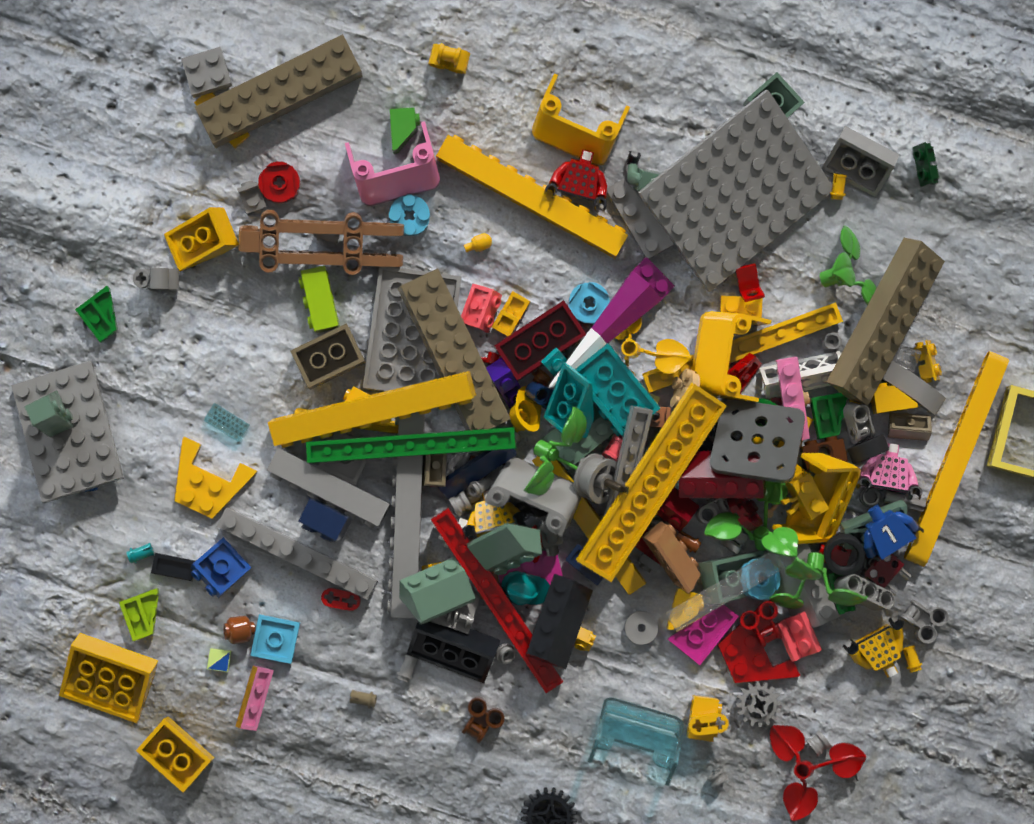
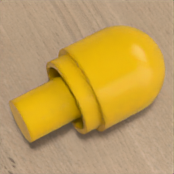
(479, 243)

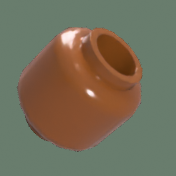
(238, 629)

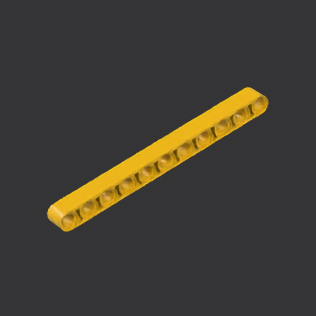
(957, 457)

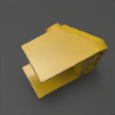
(571, 136)
(714, 352)
(836, 484)

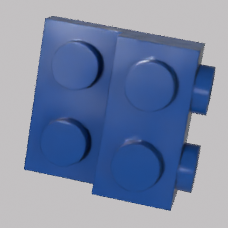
(219, 568)

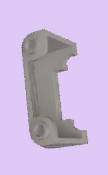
(559, 501)

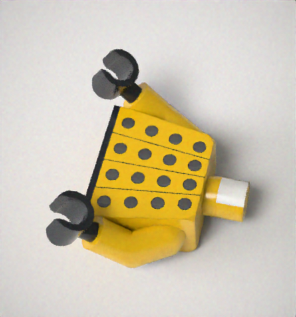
(488, 517)
(879, 648)

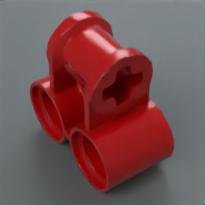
(763, 624)

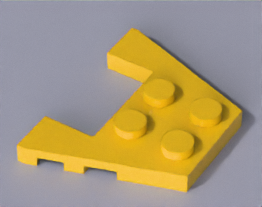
(202, 489)

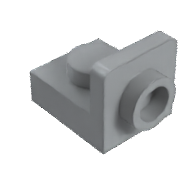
(252, 197)

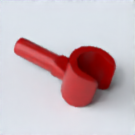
(491, 358)

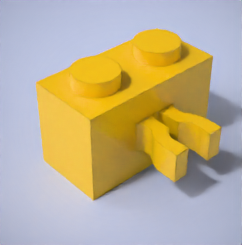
(805, 495)

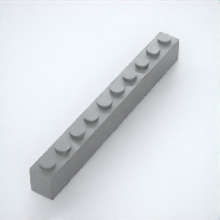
(407, 516)

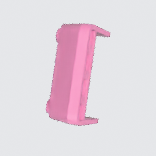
(399, 181)

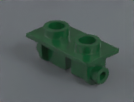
(926, 173)

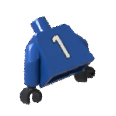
(888, 533)

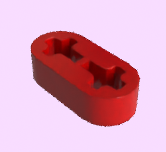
(340, 604)

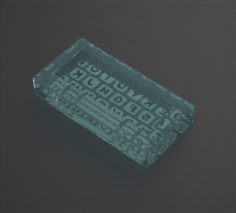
(226, 422)

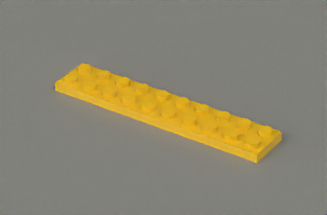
(651, 482)

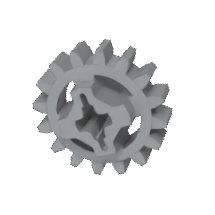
(767, 699)

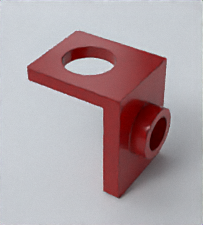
(749, 283)

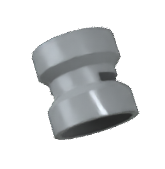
(732, 546)

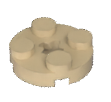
(681, 384)

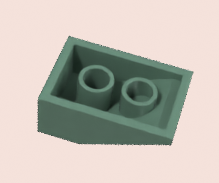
(718, 569)

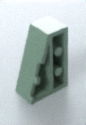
(49, 414)

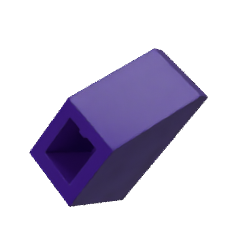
(504, 381)

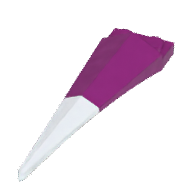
(635, 297)

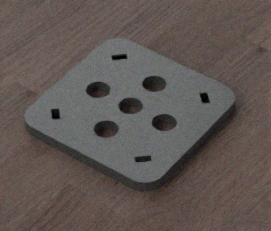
(770, 456)

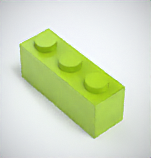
(319, 299)

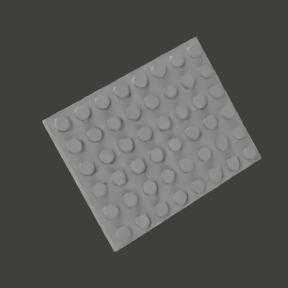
(736, 190)

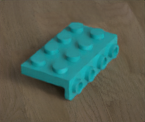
(615, 388)

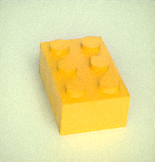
(175, 754)

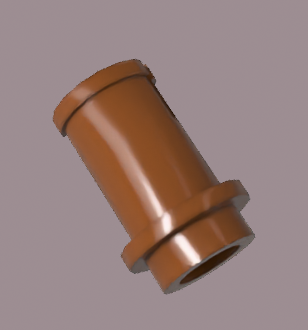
(690, 542)

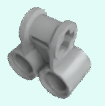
(157, 278)
(923, 618)

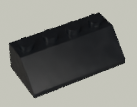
(559, 621)
(454, 650)

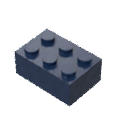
(325, 520)

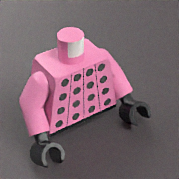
(890, 473)

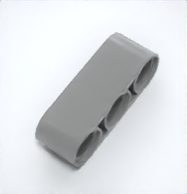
(878, 597)

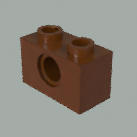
(834, 447)

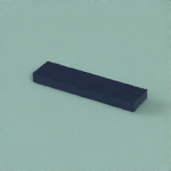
(475, 470)

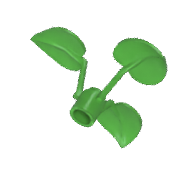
(842, 271)
(572, 432)
(782, 540)
(813, 570)

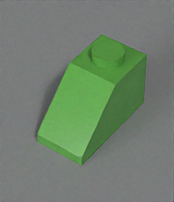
(403, 127)

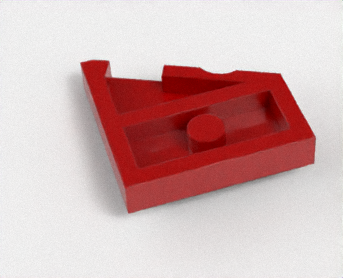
(745, 369)

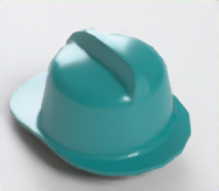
(525, 588)

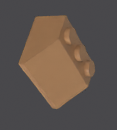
(672, 556)

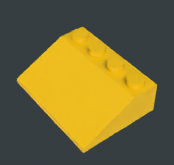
(107, 677)

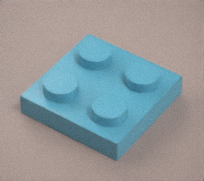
(275, 639)

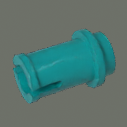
(140, 553)

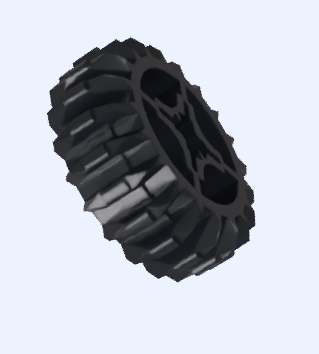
(540, 812)

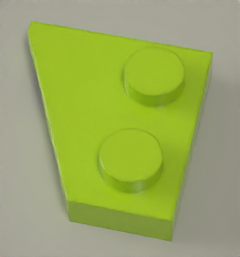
(141, 613)

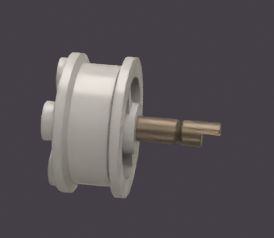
(595, 478)

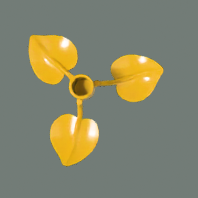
(669, 356)

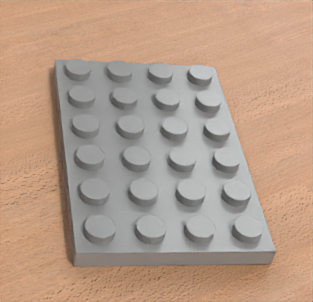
(395, 347)
(80, 455)

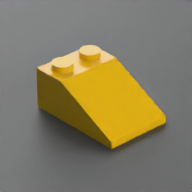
(201, 238)

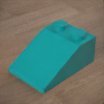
(569, 392)

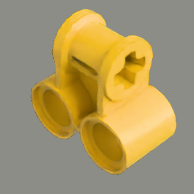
(449, 58)

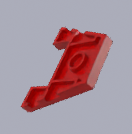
(747, 657)

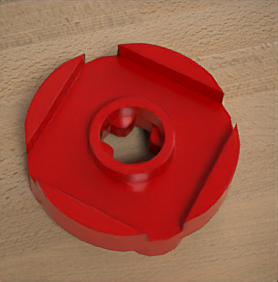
(269, 176)

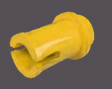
(838, 186)
(912, 659)

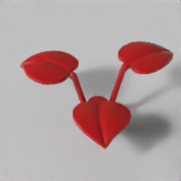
(799, 798)

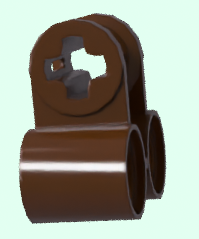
(480, 720)

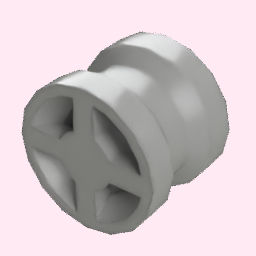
(460, 503)
(818, 743)

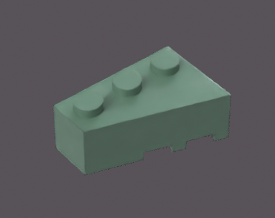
(856, 525)

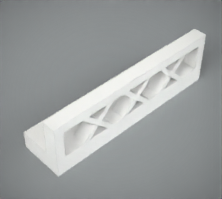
(810, 378)

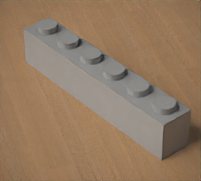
(329, 487)

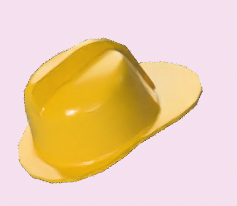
(525, 413)

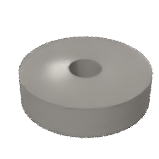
(645, 636)

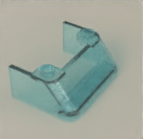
(640, 729)

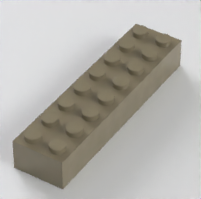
(279, 91)
(885, 321)
(452, 348)

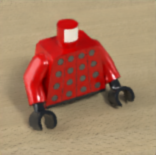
(580, 180)

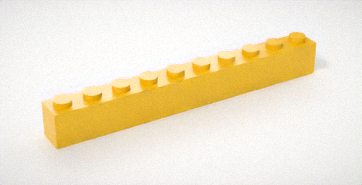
(530, 196)
(371, 409)

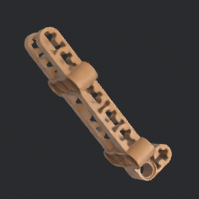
(252, 241)

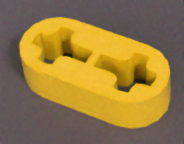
(707, 718)

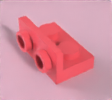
(481, 307)
(798, 636)

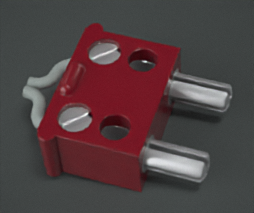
(885, 571)

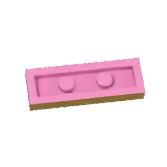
(254, 698)

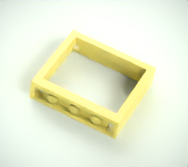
(1002, 429)

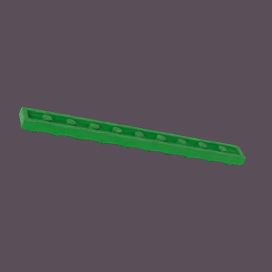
(411, 445)

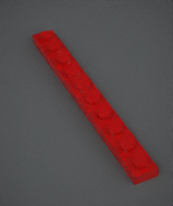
(494, 598)

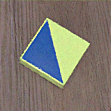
(219, 660)

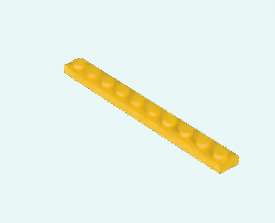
(759, 341)

